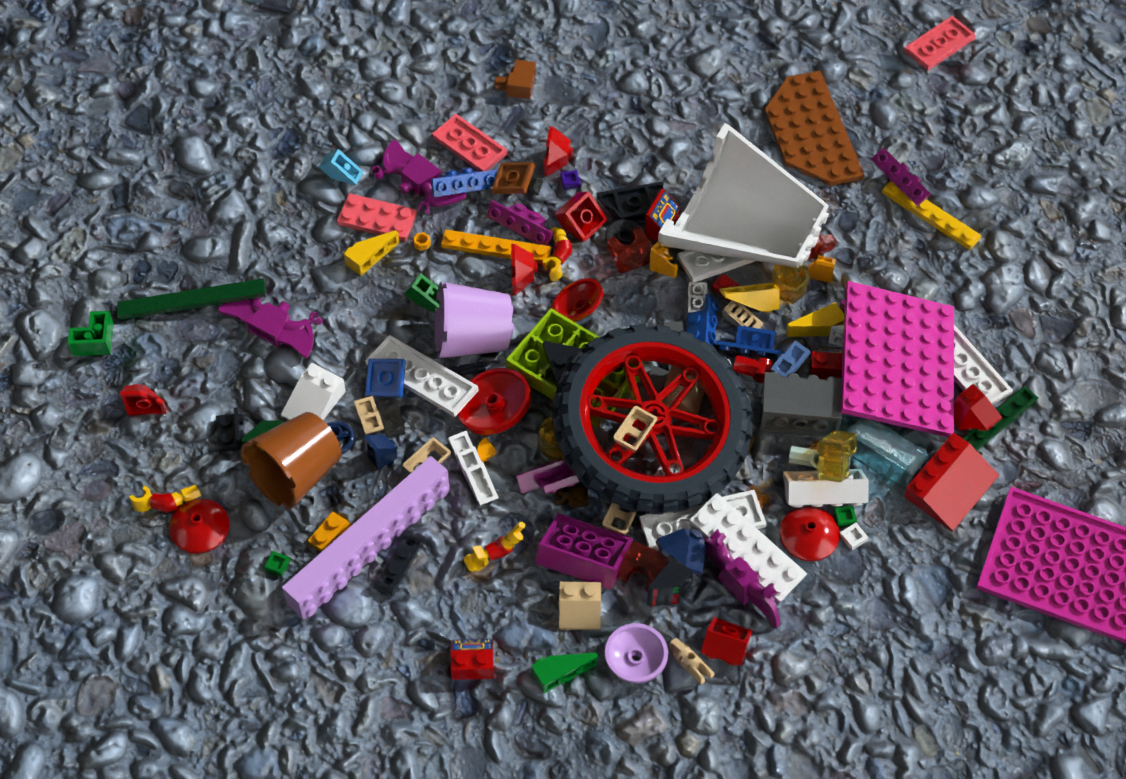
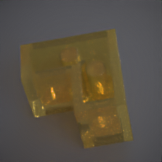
(834, 455)

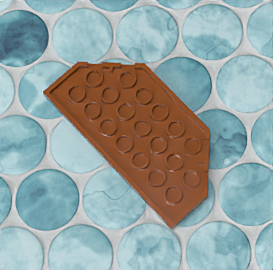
(811, 130)

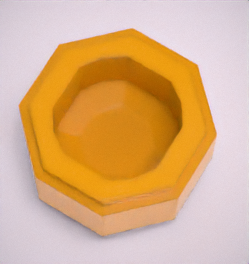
(421, 241)

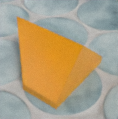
(660, 261)
(822, 269)

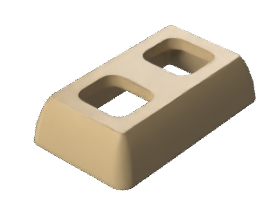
(626, 428)
(421, 455)
(614, 512)

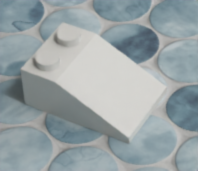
(314, 393)

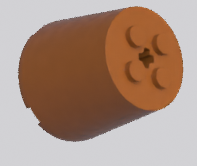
(291, 458)

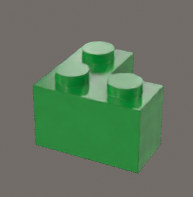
(95, 338)

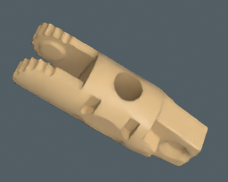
(690, 661)

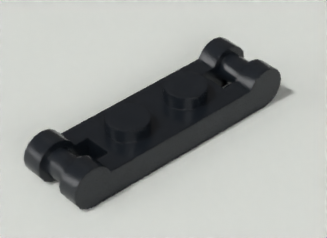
(399, 563)

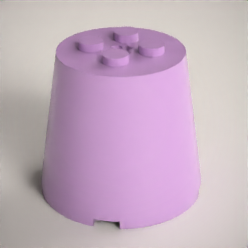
(471, 321)

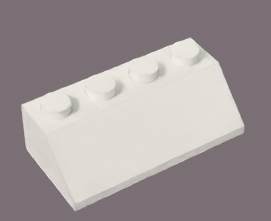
(807, 489)

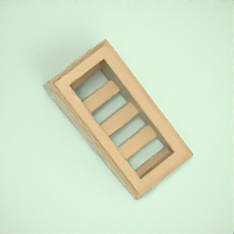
(745, 314)

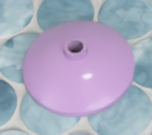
(640, 642)

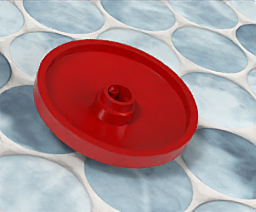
(498, 403)

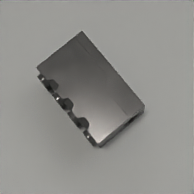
(800, 405)

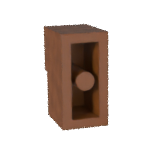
(520, 80)

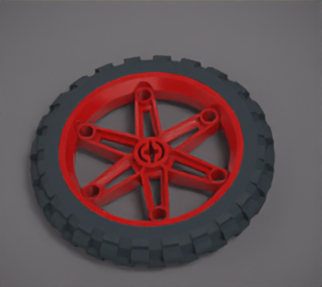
(625, 487)

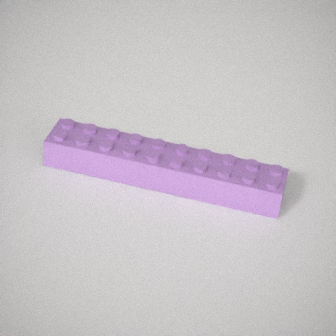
(366, 538)

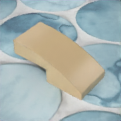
(368, 415)

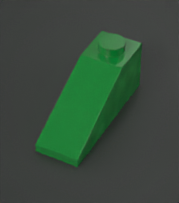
(423, 293)
(558, 669)

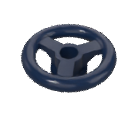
(336, 428)

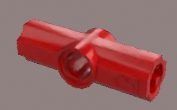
(753, 367)

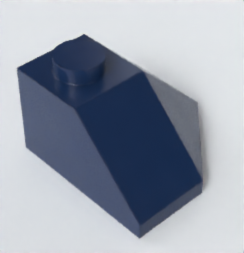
(686, 547)

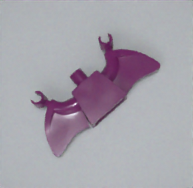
(415, 175)
(274, 323)
(742, 579)

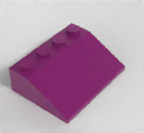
(583, 550)

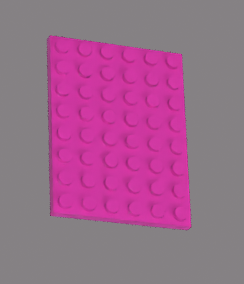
(898, 359)
(1059, 563)

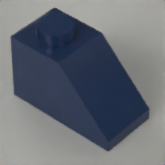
(380, 450)

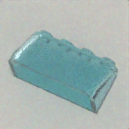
(887, 452)

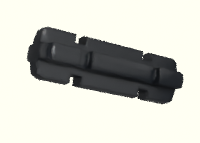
(469, 368)

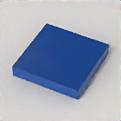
(385, 378)

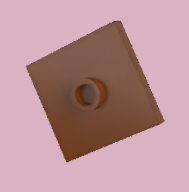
(513, 178)

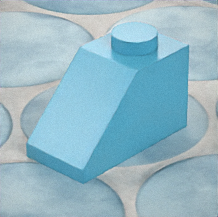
(340, 167)

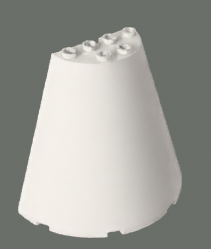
(748, 208)

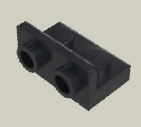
(229, 431)

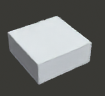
(853, 536)

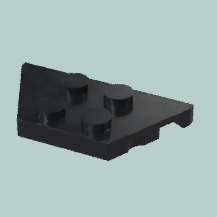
(630, 202)
(559, 358)

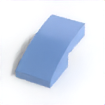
(791, 360)

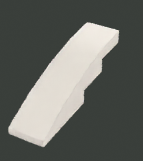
(473, 468)

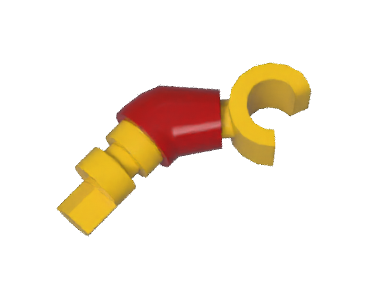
(562, 252)
(163, 502)
(495, 550)

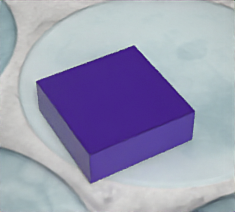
(570, 179)

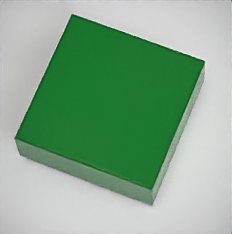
(844, 516)
(277, 564)

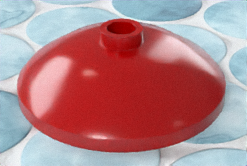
(578, 299)
(200, 535)
(805, 542)

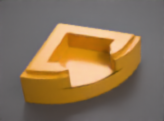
(485, 450)

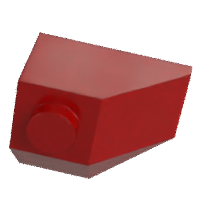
(557, 151)
(522, 268)
(141, 400)
(974, 410)

